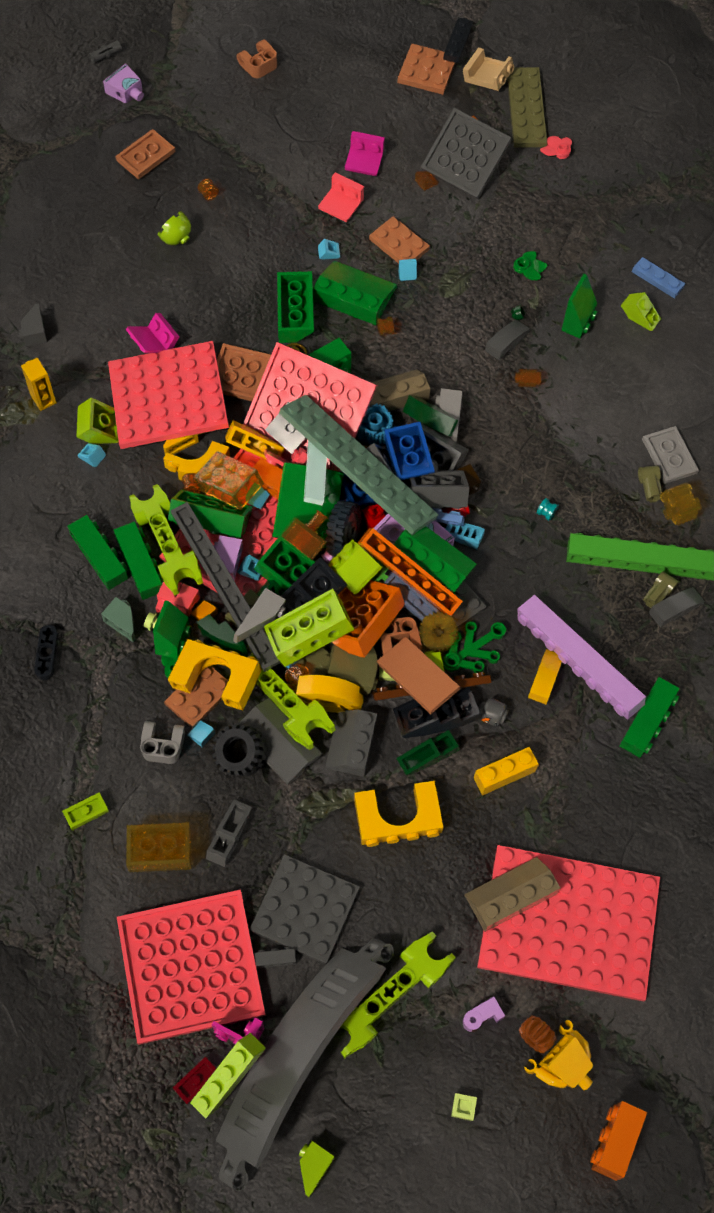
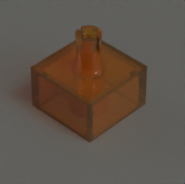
(305, 535)

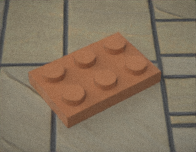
(145, 154)
(398, 241)
(202, 699)

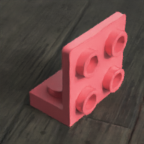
(342, 198)
(298, 457)

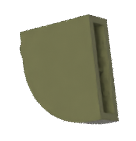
(354, 668)

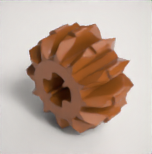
(537, 1034)

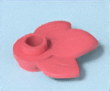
(557, 147)

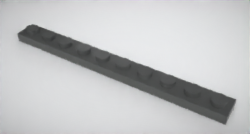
(223, 582)

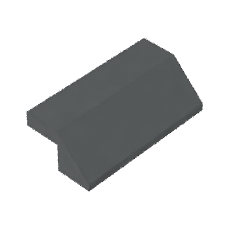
(284, 753)

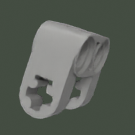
(161, 745)

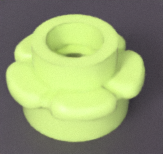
(150, 621)

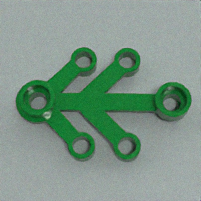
(471, 649)

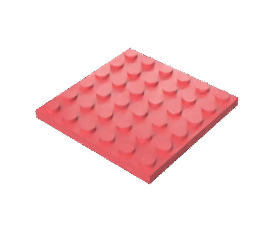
(297, 374)
(167, 395)
(190, 967)

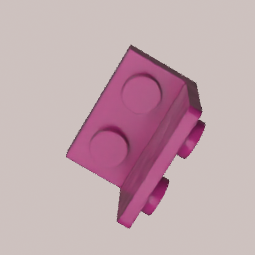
(365, 153)
(155, 336)
(255, 1028)

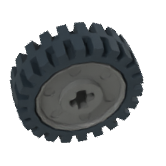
(343, 526)

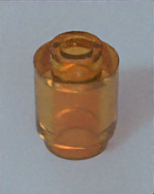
(528, 377)

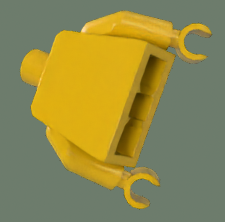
(566, 1062)

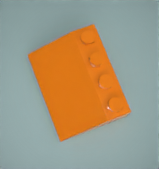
(370, 615)

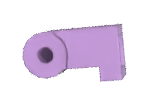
(481, 1014)

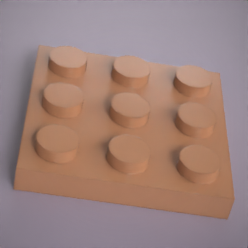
(426, 69)
(241, 371)

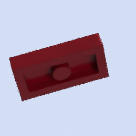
(194, 1080)

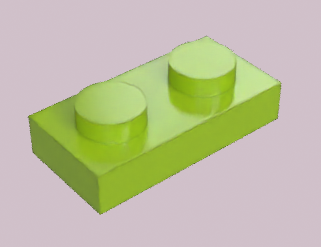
(85, 811)

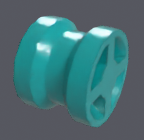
(547, 509)

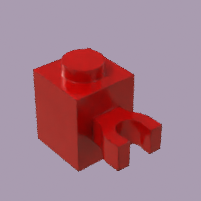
(372, 515)

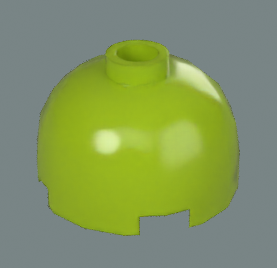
(176, 230)

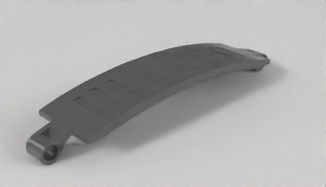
(292, 1055)

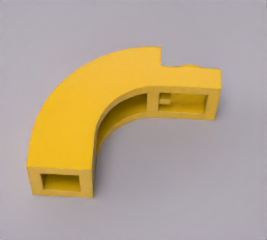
(184, 466)
(330, 689)

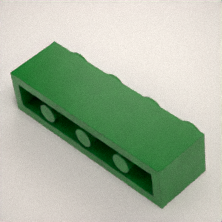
(97, 552)
(138, 559)
(649, 717)

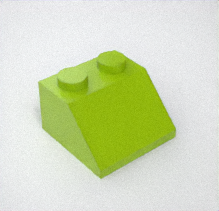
(96, 422)
(354, 566)

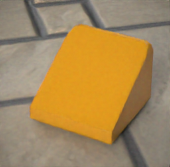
(203, 610)

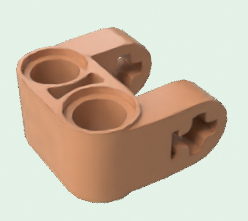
(261, 63)
(399, 633)

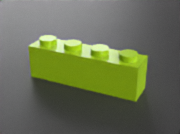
(228, 1075)

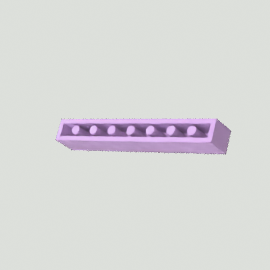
(581, 657)

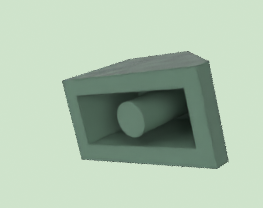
(120, 617)

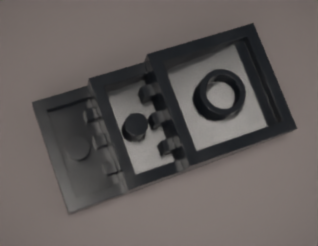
(311, 584)
(454, 713)

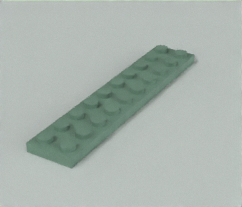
(358, 464)

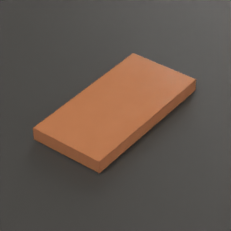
(418, 675)

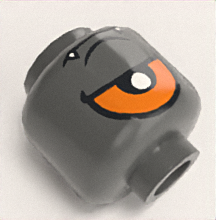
(493, 712)

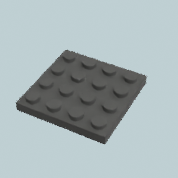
(466, 153)
(304, 909)

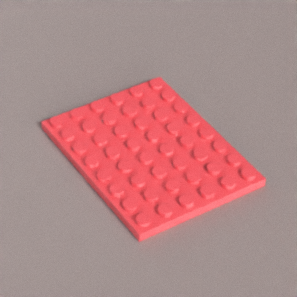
(585, 936)

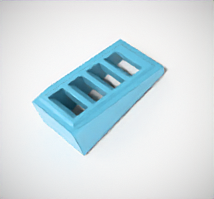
(472, 530)

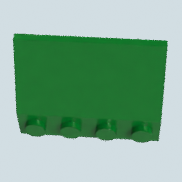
(353, 292)
(292, 503)

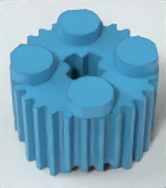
(374, 424)

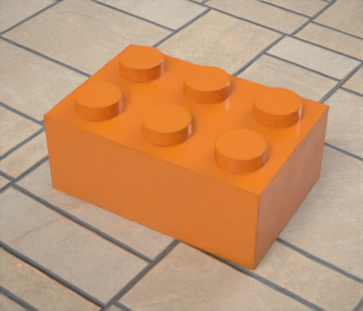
(618, 1140)

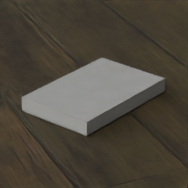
(670, 454)

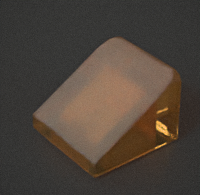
(425, 180)

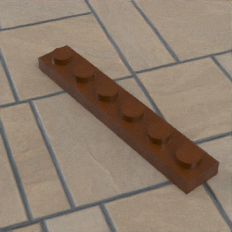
(477, 679)

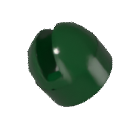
(518, 313)

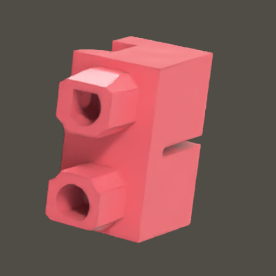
(183, 601)

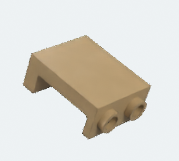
(487, 71)

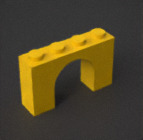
(198, 656)
(376, 830)

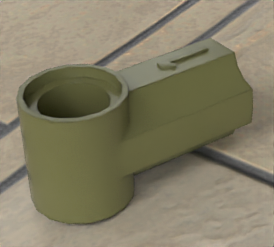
(650, 478)
(661, 588)

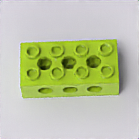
(308, 627)

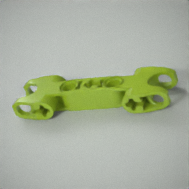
(177, 564)
(301, 716)
(418, 967)

